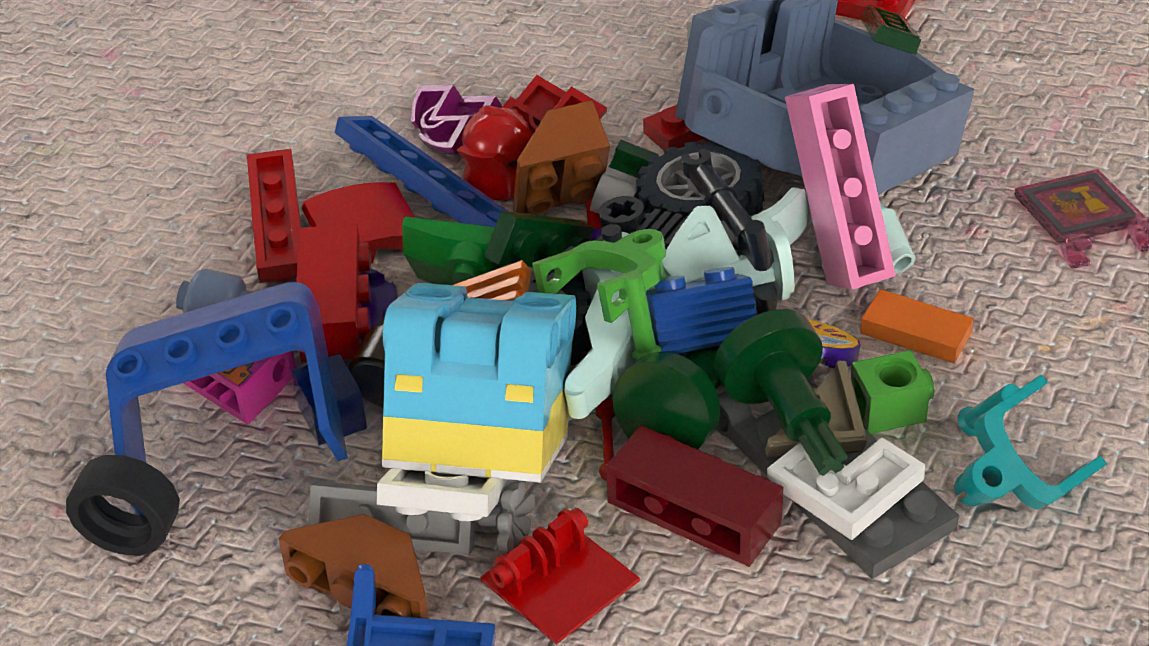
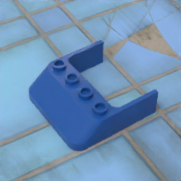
(216, 341)

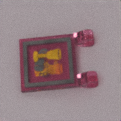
(1083, 208)

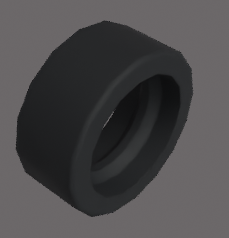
(134, 483)

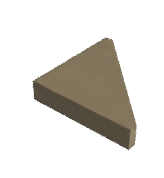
(845, 420)

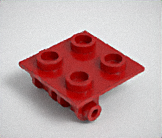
(559, 576)

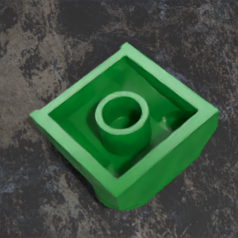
(446, 250)

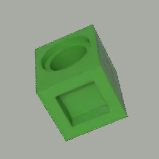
(891, 391)

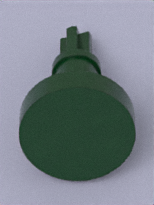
(771, 362)
(670, 396)

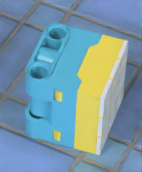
(476, 382)

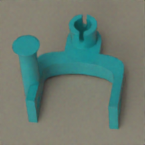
(1001, 463)

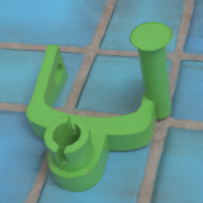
(635, 255)

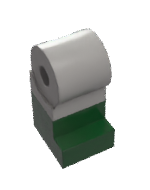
(621, 174)

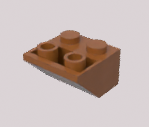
(562, 160)

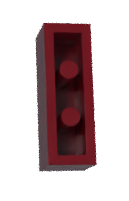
(695, 495)

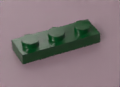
(533, 237)

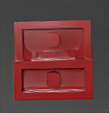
(373, 206)

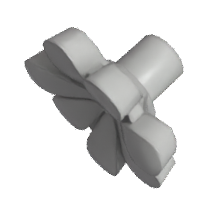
(510, 516)

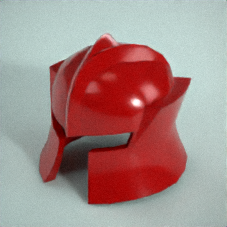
(489, 144)

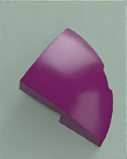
(443, 114)

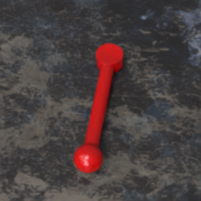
(606, 412)

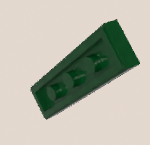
(890, 29)

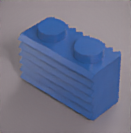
(701, 311)

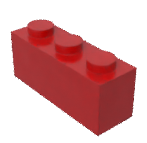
(333, 268)

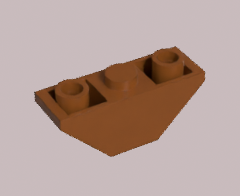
(331, 551)

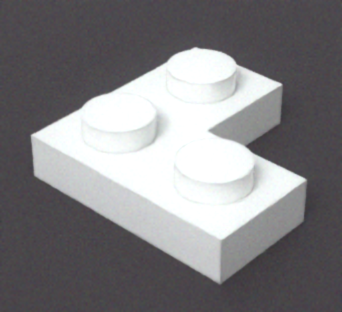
(857, 492)

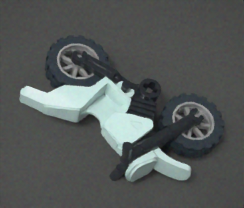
(706, 211)

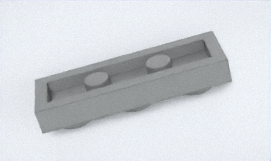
(428, 531)

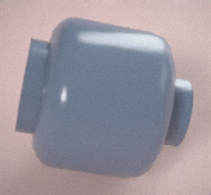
(209, 288)

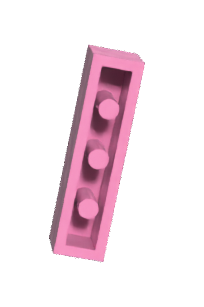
(840, 185)

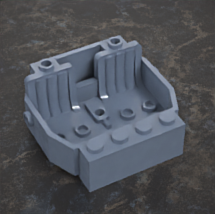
(759, 51)

